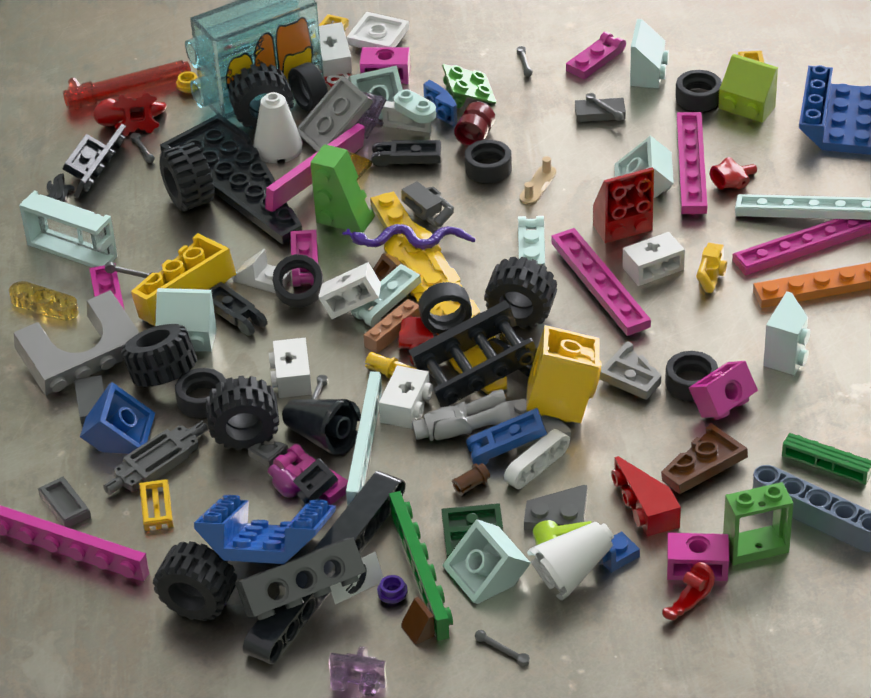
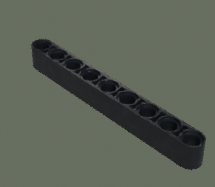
(359, 520)

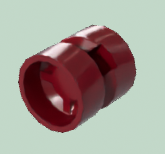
(474, 123)

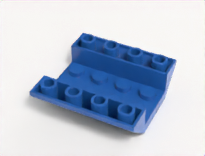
(836, 114)
(234, 539)

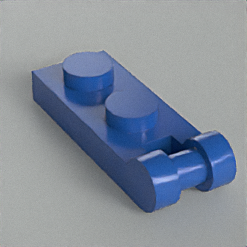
(506, 436)

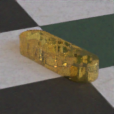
(59, 306)

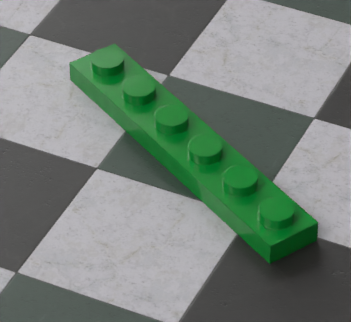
(422, 571)

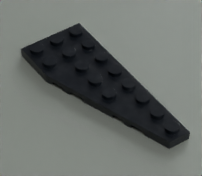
(239, 174)

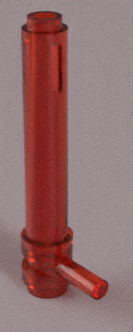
(90, 92)

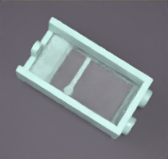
(68, 230)

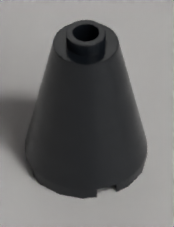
(324, 422)

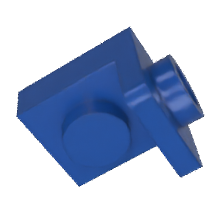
(621, 553)

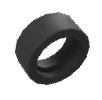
(307, 85)
(698, 101)
(488, 150)
(290, 263)
(444, 292)
(683, 362)
(192, 381)

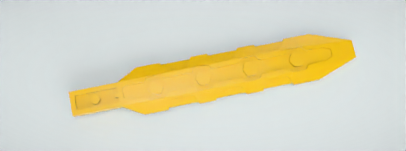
(429, 265)

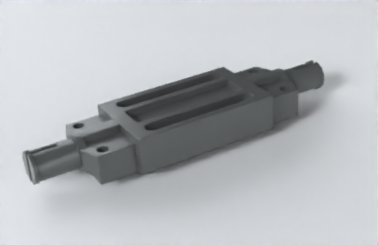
(155, 457)

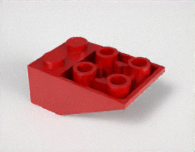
(625, 206)

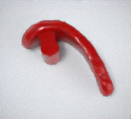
(699, 585)

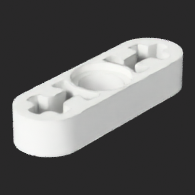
(536, 459)

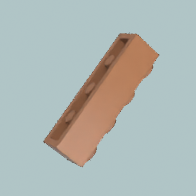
(388, 328)

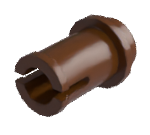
(477, 475)

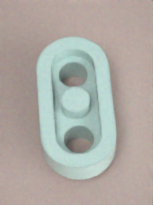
(414, 106)

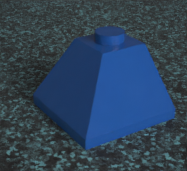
(117, 422)

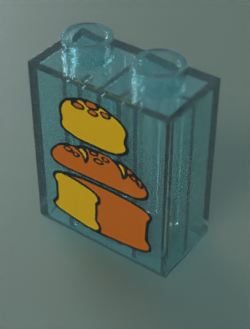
(249, 34)

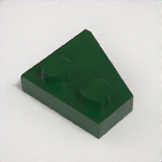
(459, 520)

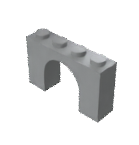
(56, 368)

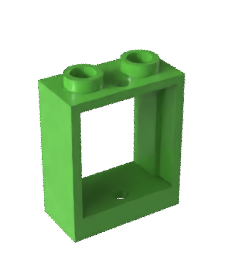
(773, 538)

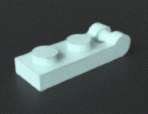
(531, 241)
(393, 290)

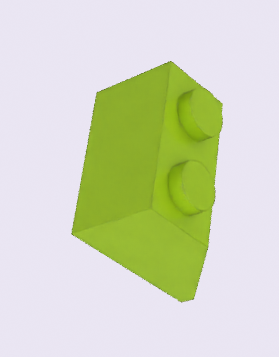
(749, 88)

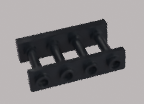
(464, 337)

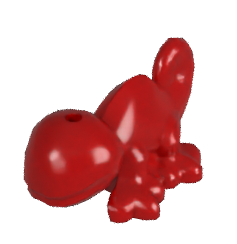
(130, 112)

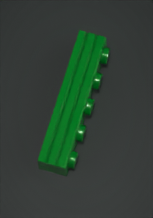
(827, 458)

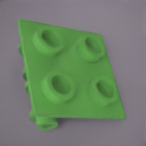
(467, 83)

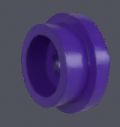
(392, 589)

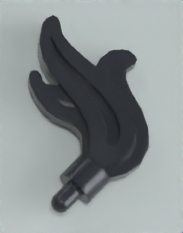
(58, 189)

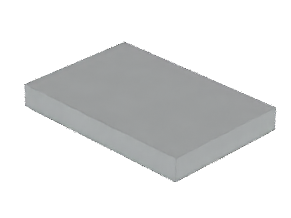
(334, 114)

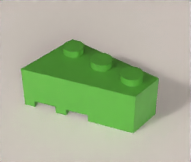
(336, 191)

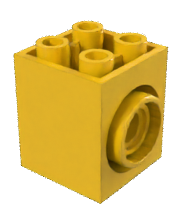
(563, 374)

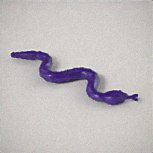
(361, 239)

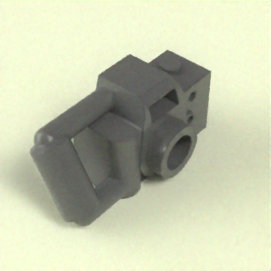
(427, 203)

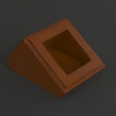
(386, 265)
(418, 622)

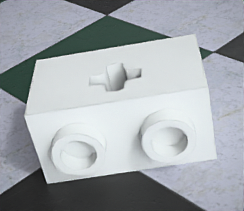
(334, 50)
(653, 258)
(350, 290)
(291, 367)
(405, 397)

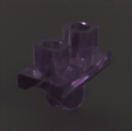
(371, 116)
(357, 669)

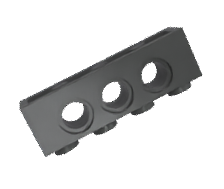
(254, 588)

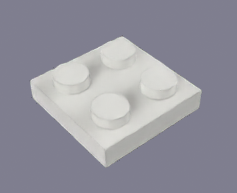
(377, 31)

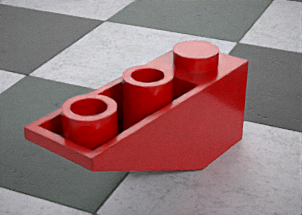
(650, 499)

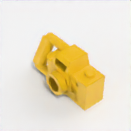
(711, 266)

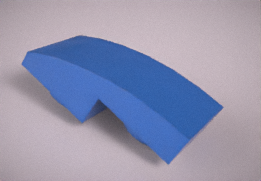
(445, 104)

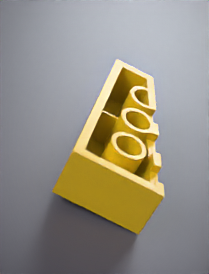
(196, 267)

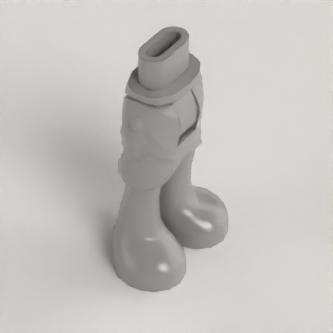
(457, 419)

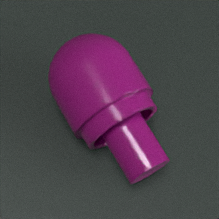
(283, 481)

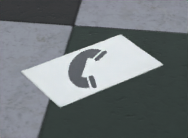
(366, 580)

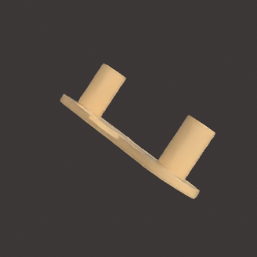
(538, 184)

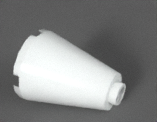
(276, 130)
(571, 557)

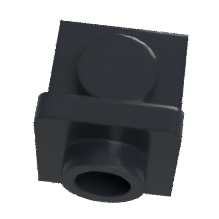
(314, 481)

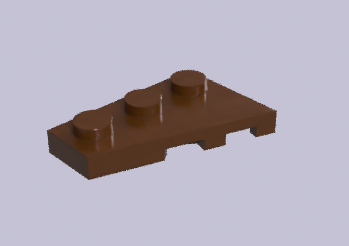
(704, 459)

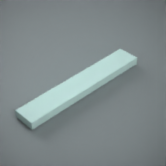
(803, 207)
(365, 436)

